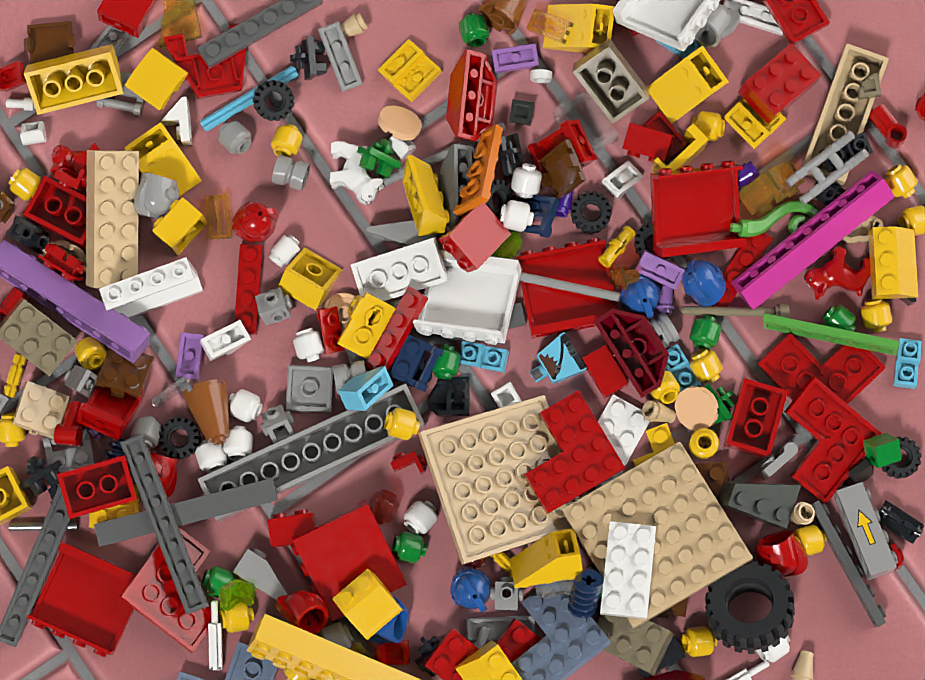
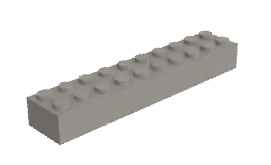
(314, 449)

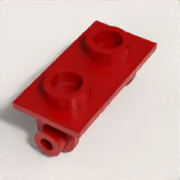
(55, 260)
(331, 330)

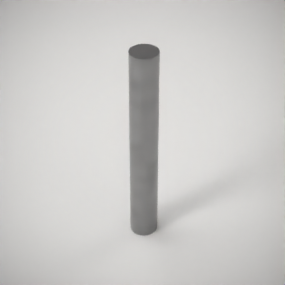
(36, 526)

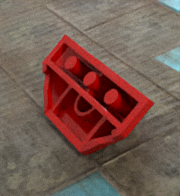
(471, 96)

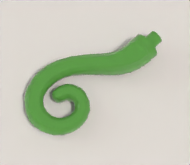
(755, 227)

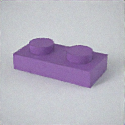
(515, 58)
(660, 269)
(189, 356)

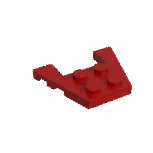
(206, 82)

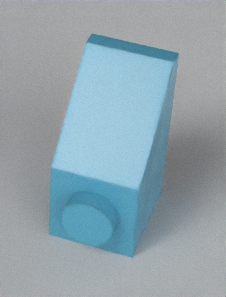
(365, 389)

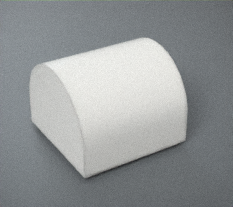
(33, 133)
(401, 147)
(506, 395)

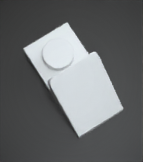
(180, 116)
(622, 180)
(225, 340)

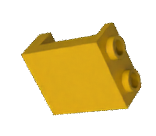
(697, 144)

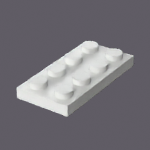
(392, 272)
(623, 427)
(628, 570)

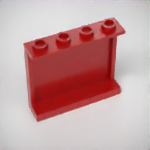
(695, 209)
(557, 310)
(342, 551)
(84, 600)

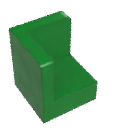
(882, 450)

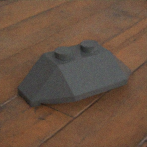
(454, 177)

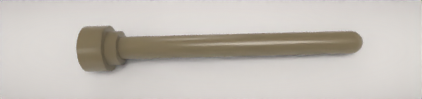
(781, 310)

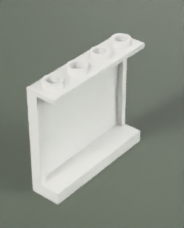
(665, 20)
(152, 289)
(471, 303)

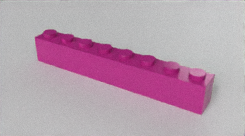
(813, 239)

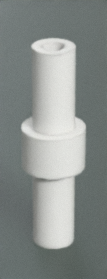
(26, 103)

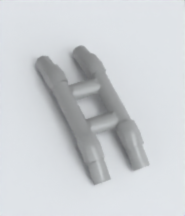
(812, 166)

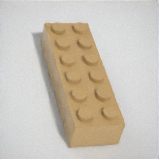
(841, 106)
(111, 216)

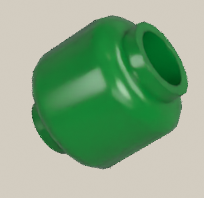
(474, 29)
(839, 318)
(705, 332)
(447, 364)
(409, 547)
(215, 579)

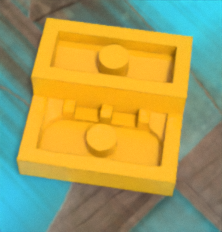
(409, 70)
(156, 79)
(750, 124)

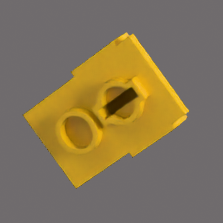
(366, 324)

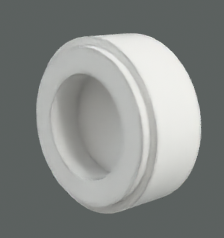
(541, 76)

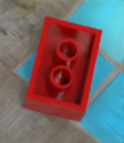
(779, 83)
(59, 211)
(755, 418)
(96, 486)

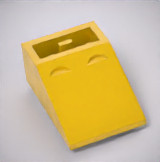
(591, 26)
(687, 85)
(164, 158)
(547, 560)

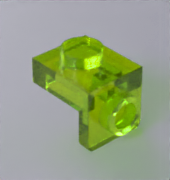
(236, 592)

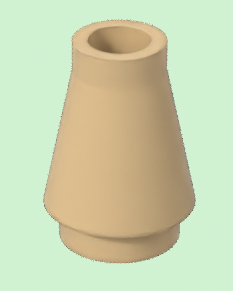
(354, 25)
(657, 412)
(802, 514)
(804, 667)

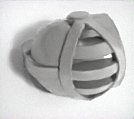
(718, 25)
(155, 195)

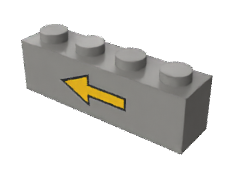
(865, 531)

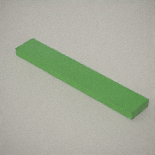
(830, 334)

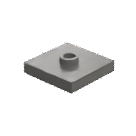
(309, 388)

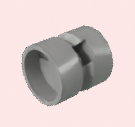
(287, 171)
(343, 373)

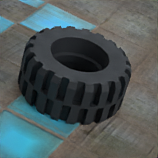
(756, 634)

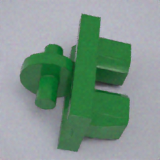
(379, 155)
(723, 413)

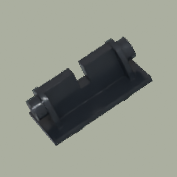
(900, 522)

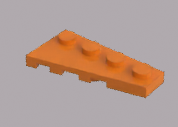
(481, 172)

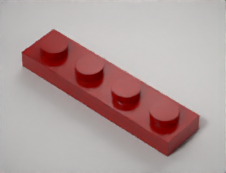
(741, 262)
(248, 286)
(397, 329)

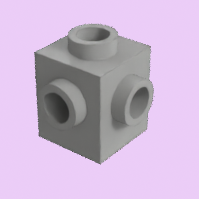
(274, 306)
(277, 423)
(506, 603)

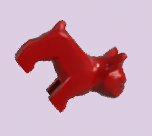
(73, 160)
(838, 274)

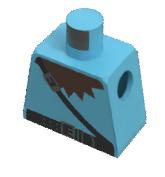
(558, 361)

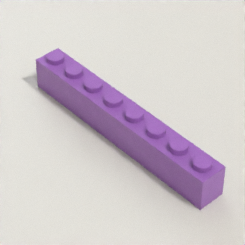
(72, 303)

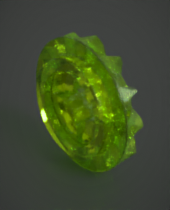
(513, 243)

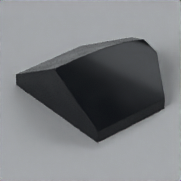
(450, 397)

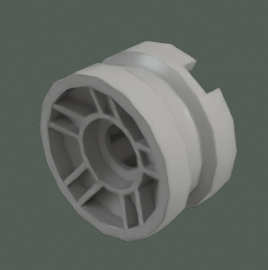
(665, 329)

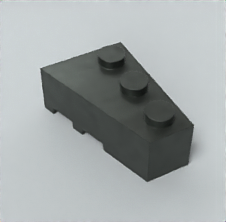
(760, 501)

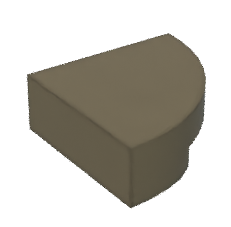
(870, 87)

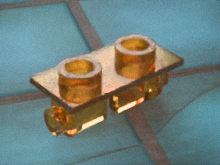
(622, 276)

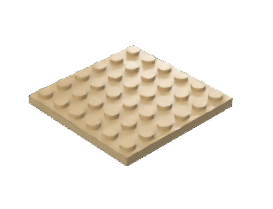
(482, 480)
(692, 535)

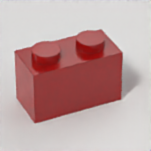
(648, 142)
(605, 371)
(282, 527)

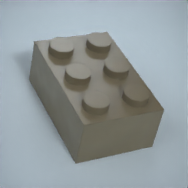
(611, 81)
(35, 336)
(638, 646)

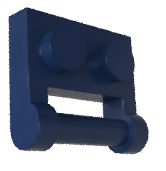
(543, 209)
(409, 360)

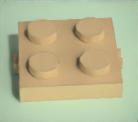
(40, 409)

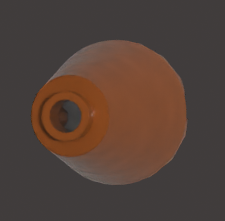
(503, 14)
(210, 409)

